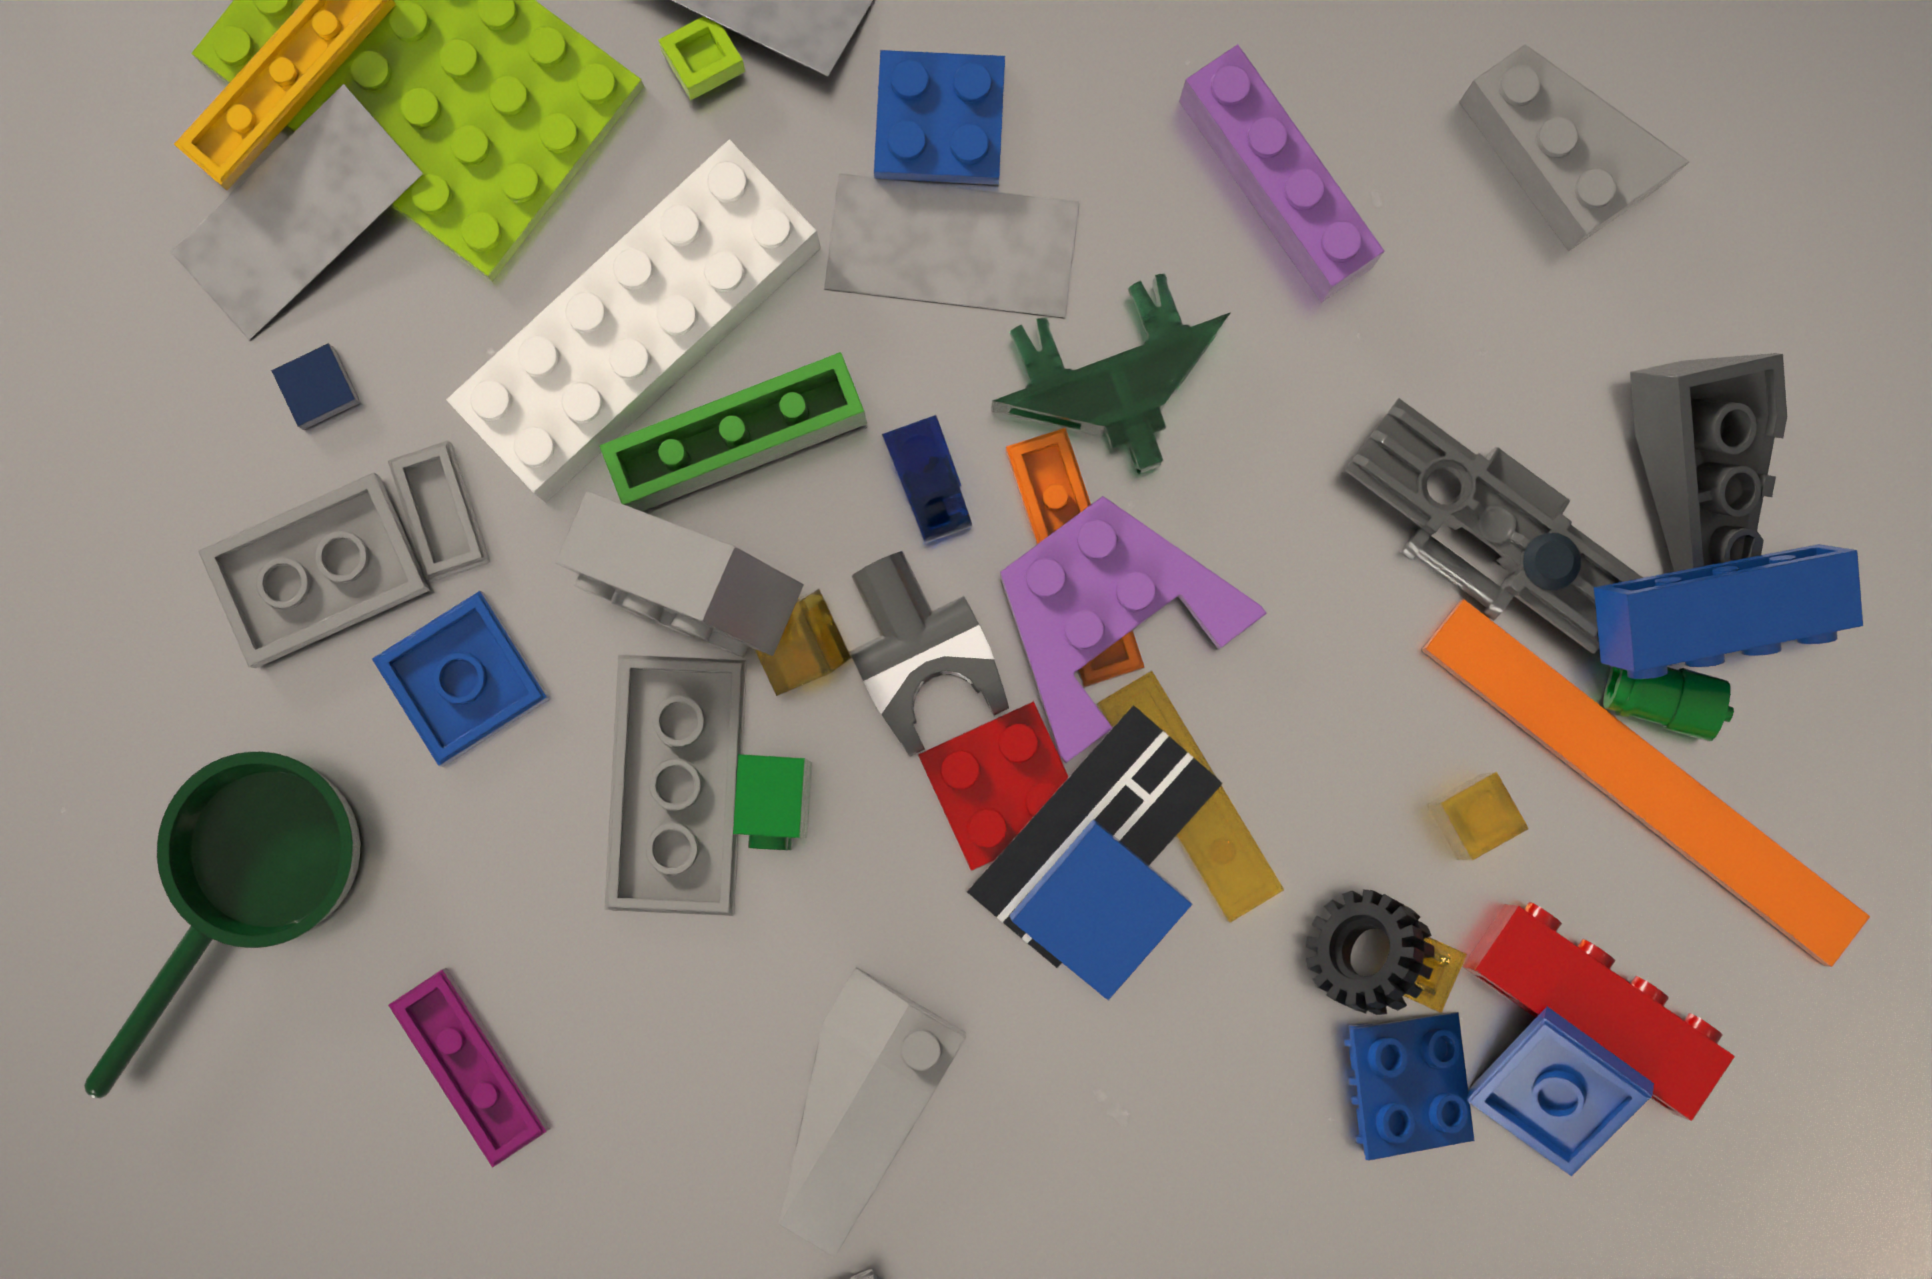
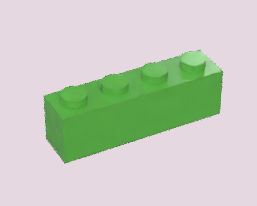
(734, 433)

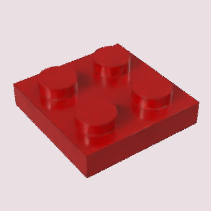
(994, 780)

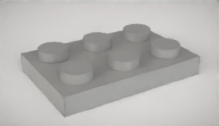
(313, 570)

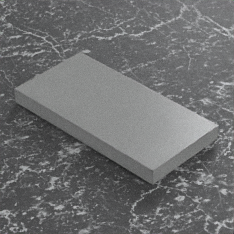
(675, 785)

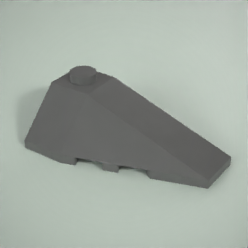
(1708, 451)

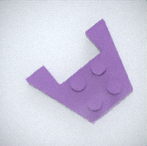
(1093, 588)

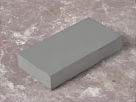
(439, 511)

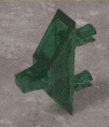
(1119, 393)

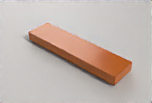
(1052, 496)

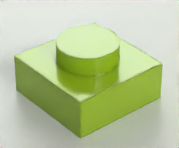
(701, 56)

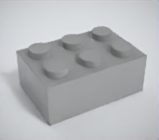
(690, 577)

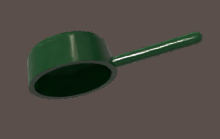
(248, 860)

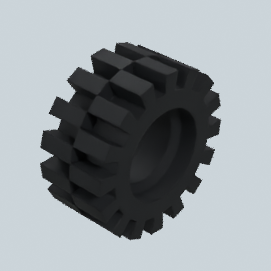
(1336, 943)

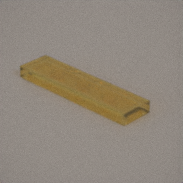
(1216, 834)

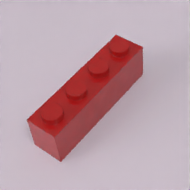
(1541, 969)

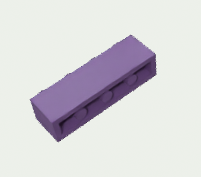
(1280, 173)

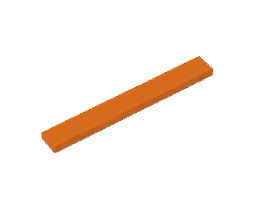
(1646, 783)

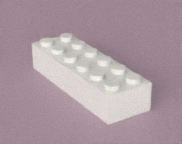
(636, 321)

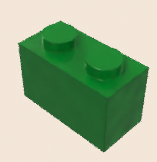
(772, 800)

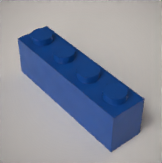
(1728, 609)

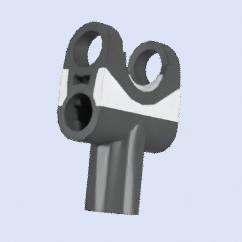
(918, 646)

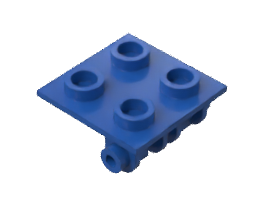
(1409, 1085)

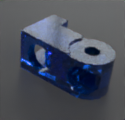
(928, 478)

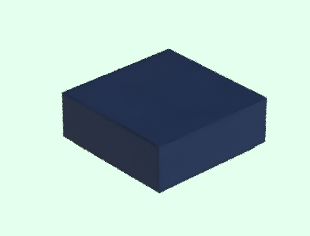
(315, 386)

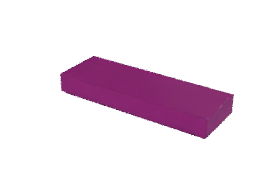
(469, 1067)

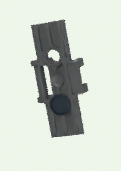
(1502, 505)

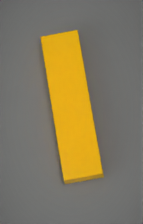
(277, 84)

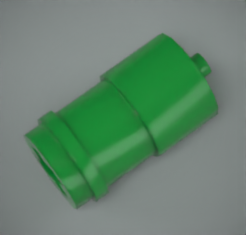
(1678, 701)

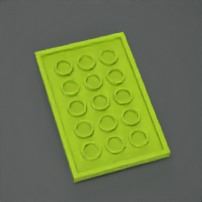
(477, 93)

